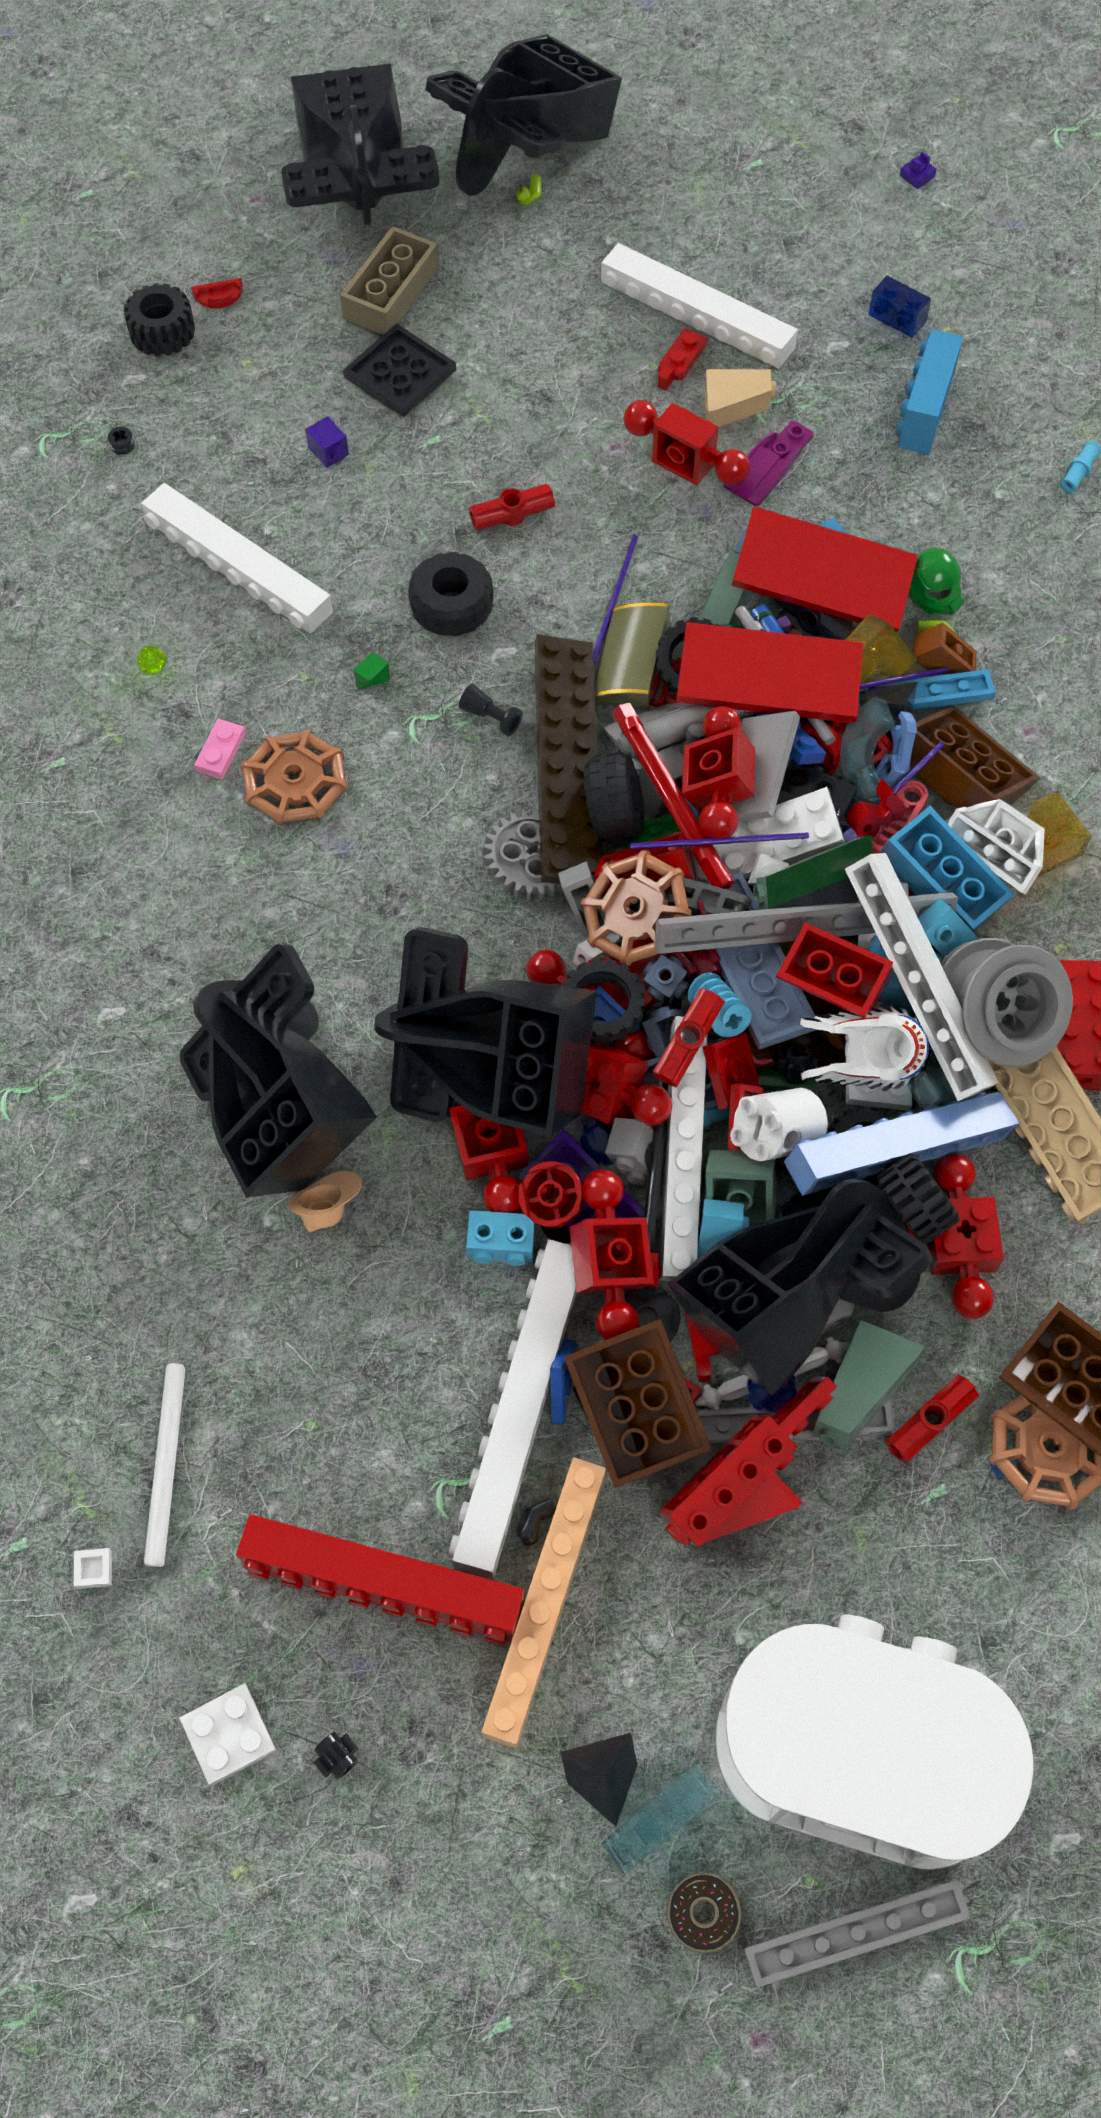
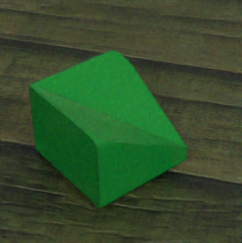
(371, 671)

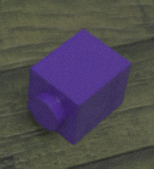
(327, 442)

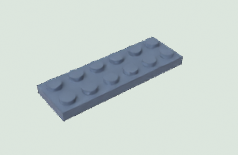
(752, 976)

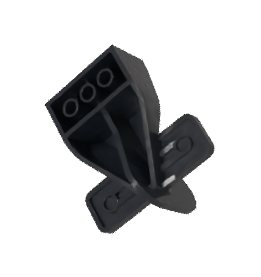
(528, 99)
(353, 142)
(495, 1048)
(271, 1091)
(776, 1283)

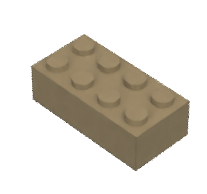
(389, 280)

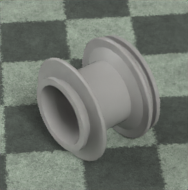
(1041, 990)

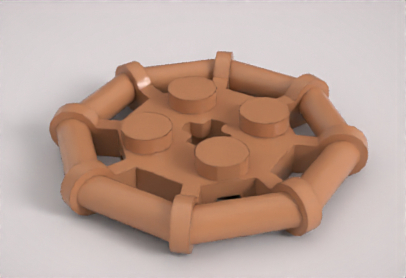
(294, 790)
(620, 895)
(1039, 1462)

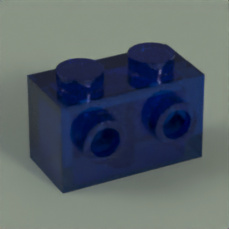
(899, 306)

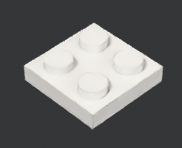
(228, 1734)

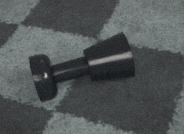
(478, 703)

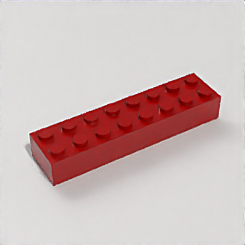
(380, 1579)

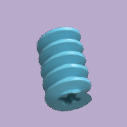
(734, 1014)

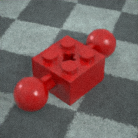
(685, 443)
(719, 772)
(550, 968)
(617, 1091)
(490, 1157)
(610, 1253)
(967, 1257)

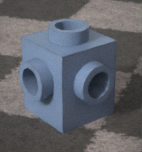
(669, 989)

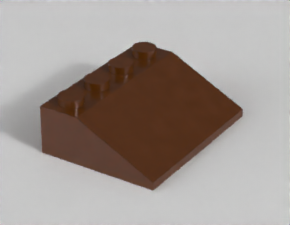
(970, 765)
(1062, 1374)
(637, 1403)

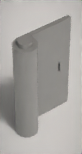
(664, 725)

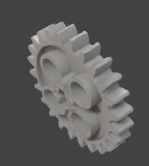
(509, 841)

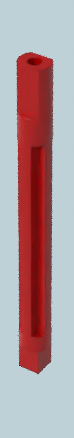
(670, 793)

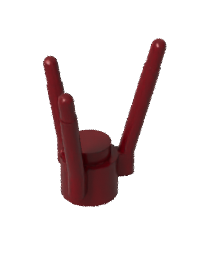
(702, 960)

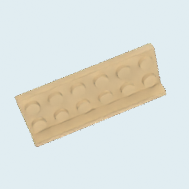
(1060, 1128)

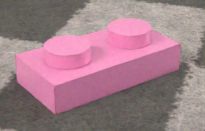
(220, 749)

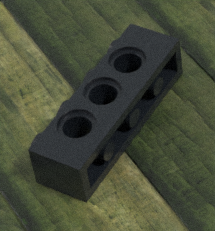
(816, 777)

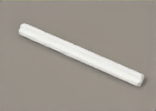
(164, 1465)

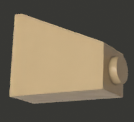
(737, 394)

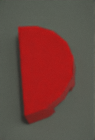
(219, 293)

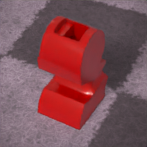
(868, 818)

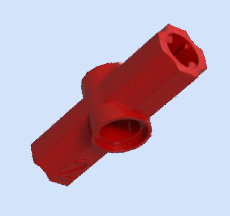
(511, 506)
(678, 1054)
(918, 1432)

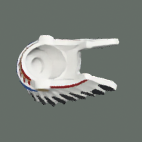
(879, 1049)

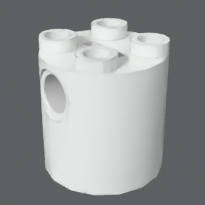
(775, 1121)

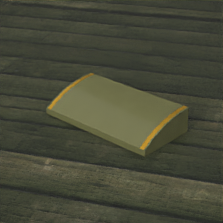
(630, 653)

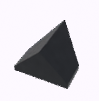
(898, 698)
(602, 1773)

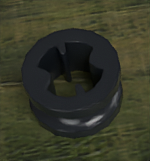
(121, 447)

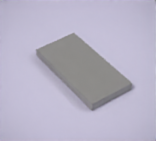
(773, 741)

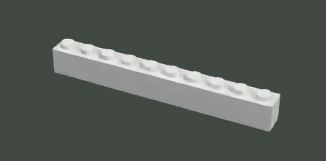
(517, 1415)

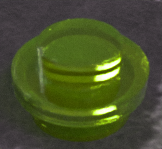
(151, 659)

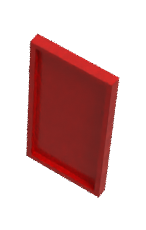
(823, 569)
(770, 672)

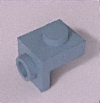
(659, 1029)

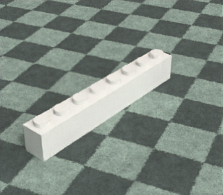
(698, 305)
(237, 558)
(920, 974)
(683, 1166)

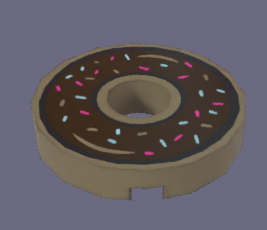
(726, 1908)

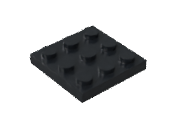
(399, 370)

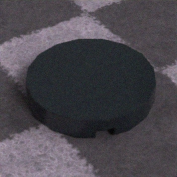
(655, 1304)

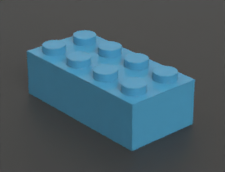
(928, 391)
(939, 861)

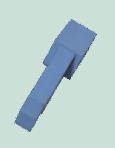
(897, 766)

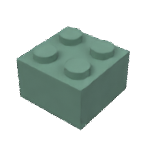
(739, 1179)

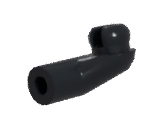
(531, 1518)

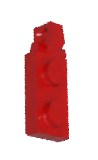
(680, 357)

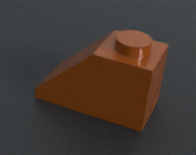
(944, 648)

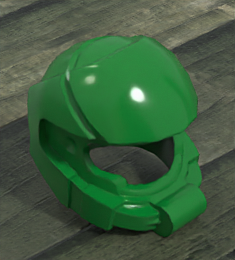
(936, 572)

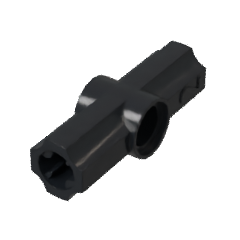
(812, 620)

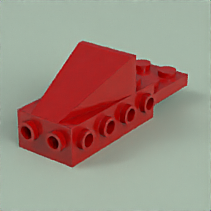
(740, 1480)

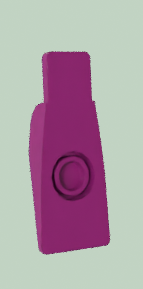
(771, 461)

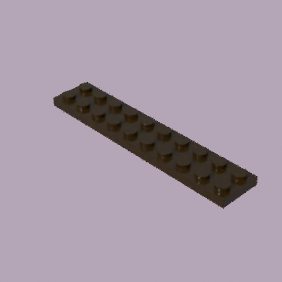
(563, 748)

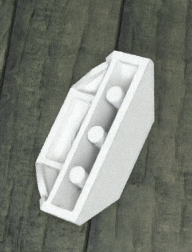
(1003, 840)

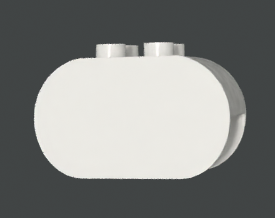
(874, 1744)

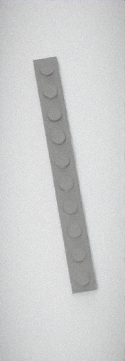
(772, 925)

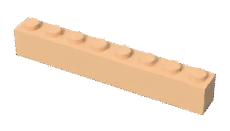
(544, 1604)

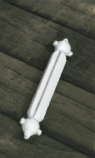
(737, 1387)

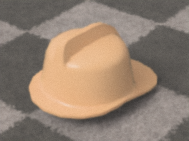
(324, 1201)

